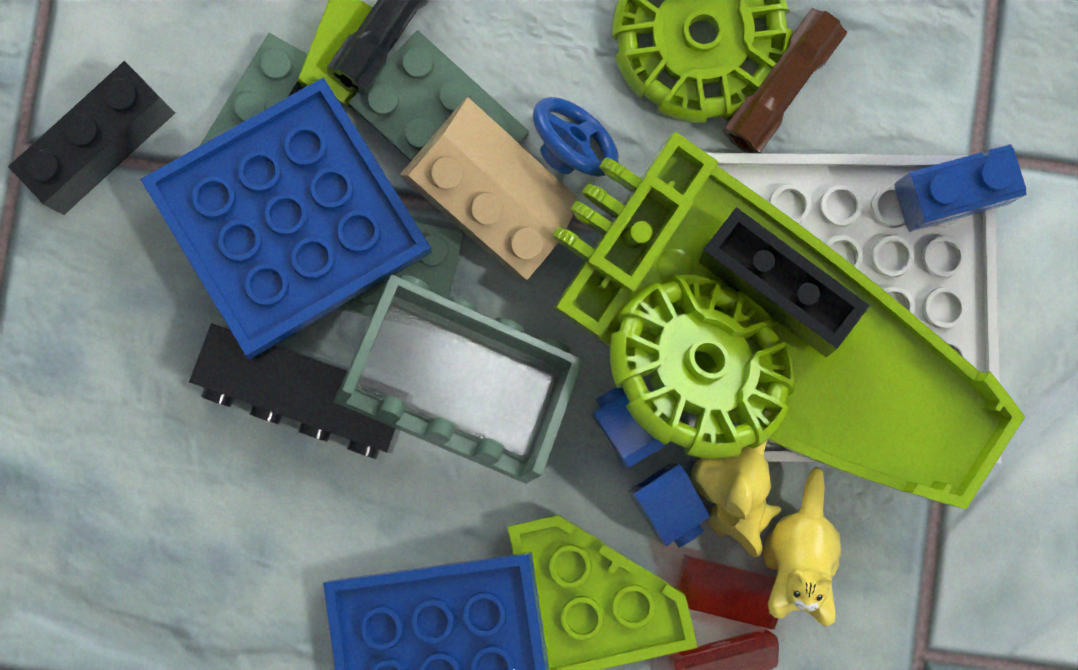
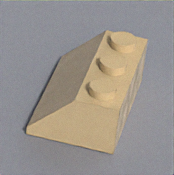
(492, 189)

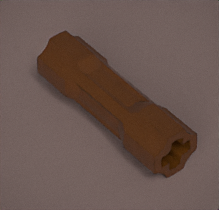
(764, 110)

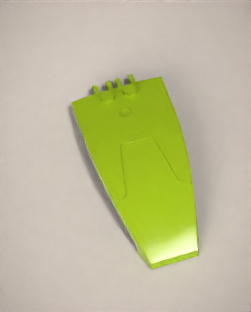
(879, 407)

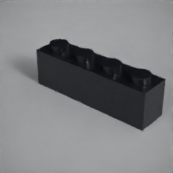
(287, 386)

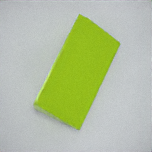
(337, 23)

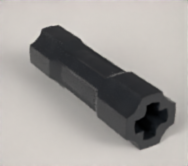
(367, 49)

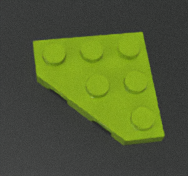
(599, 602)

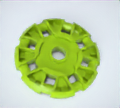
(696, 62)
(683, 384)

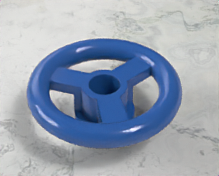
(567, 144)

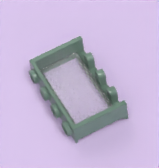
(460, 379)

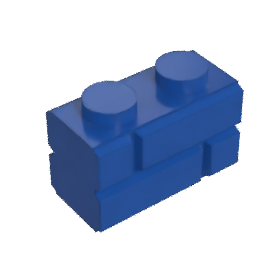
(960, 188)

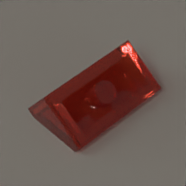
(727, 591)
(743, 652)

